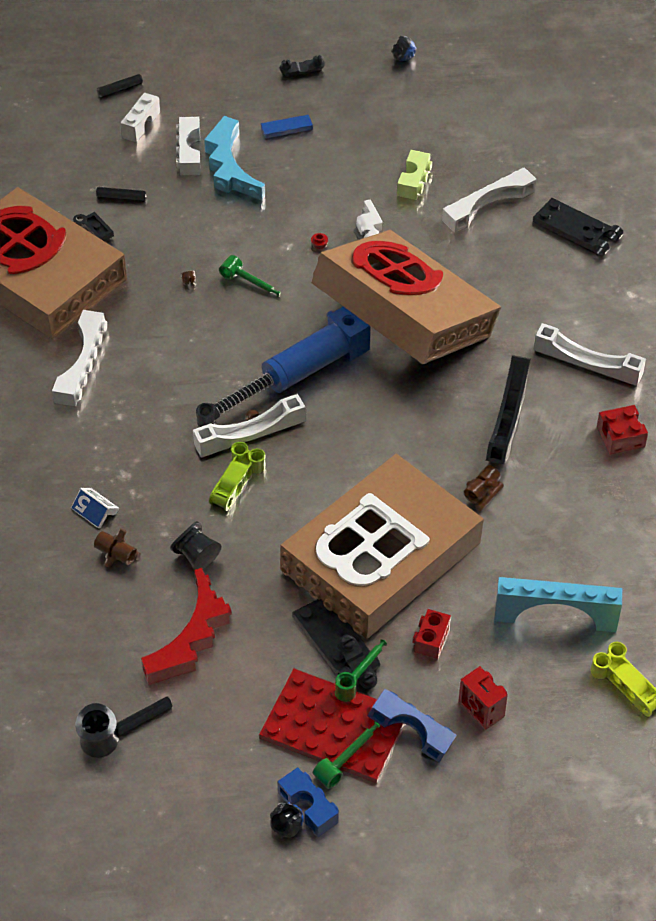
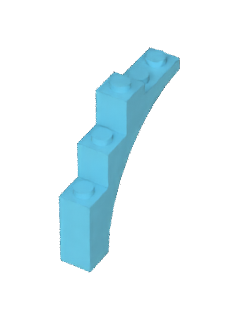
(228, 173)

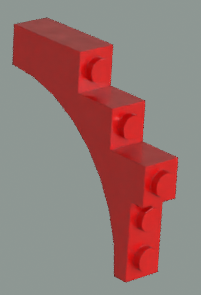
(180, 654)

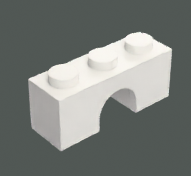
(145, 109)

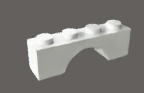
(188, 134)

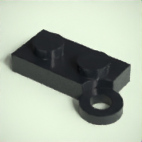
(94, 225)

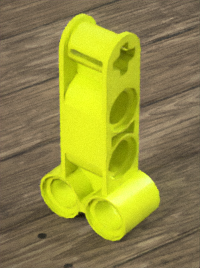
(625, 677)

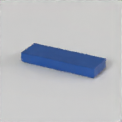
(286, 126)

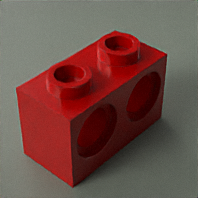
(428, 632)

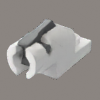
(369, 222)

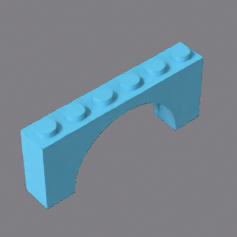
(599, 602)

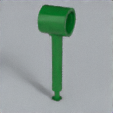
(233, 266)
(350, 680)
(328, 772)

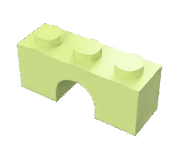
(417, 168)

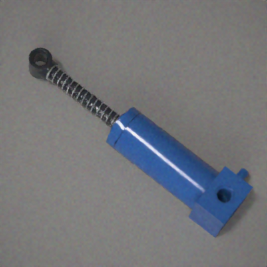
(343, 336)

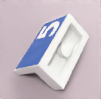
(93, 506)

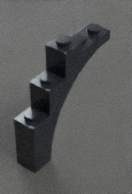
(510, 409)

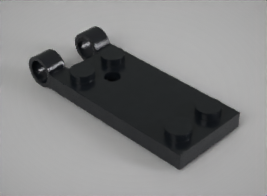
(573, 223)
(325, 631)

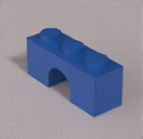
(299, 787)

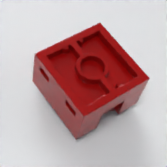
(622, 429)
(483, 697)

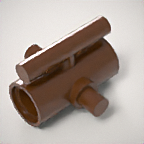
(483, 487)
(116, 548)

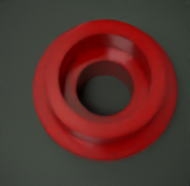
(319, 240)

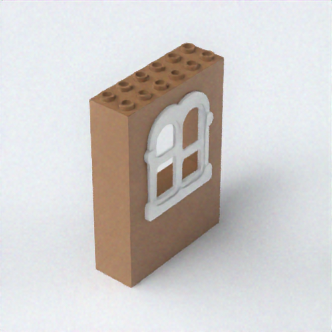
(411, 508)

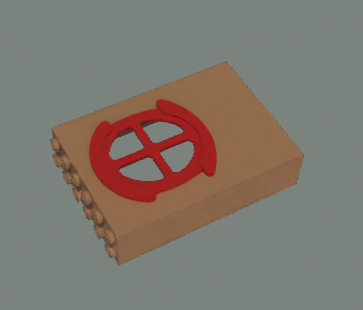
(63, 276)
(422, 318)

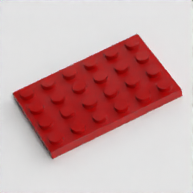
(321, 726)

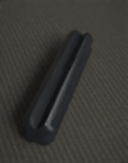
(119, 85)
(117, 193)
(143, 715)

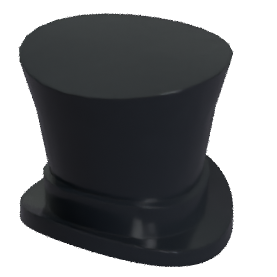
(196, 546)
(97, 730)

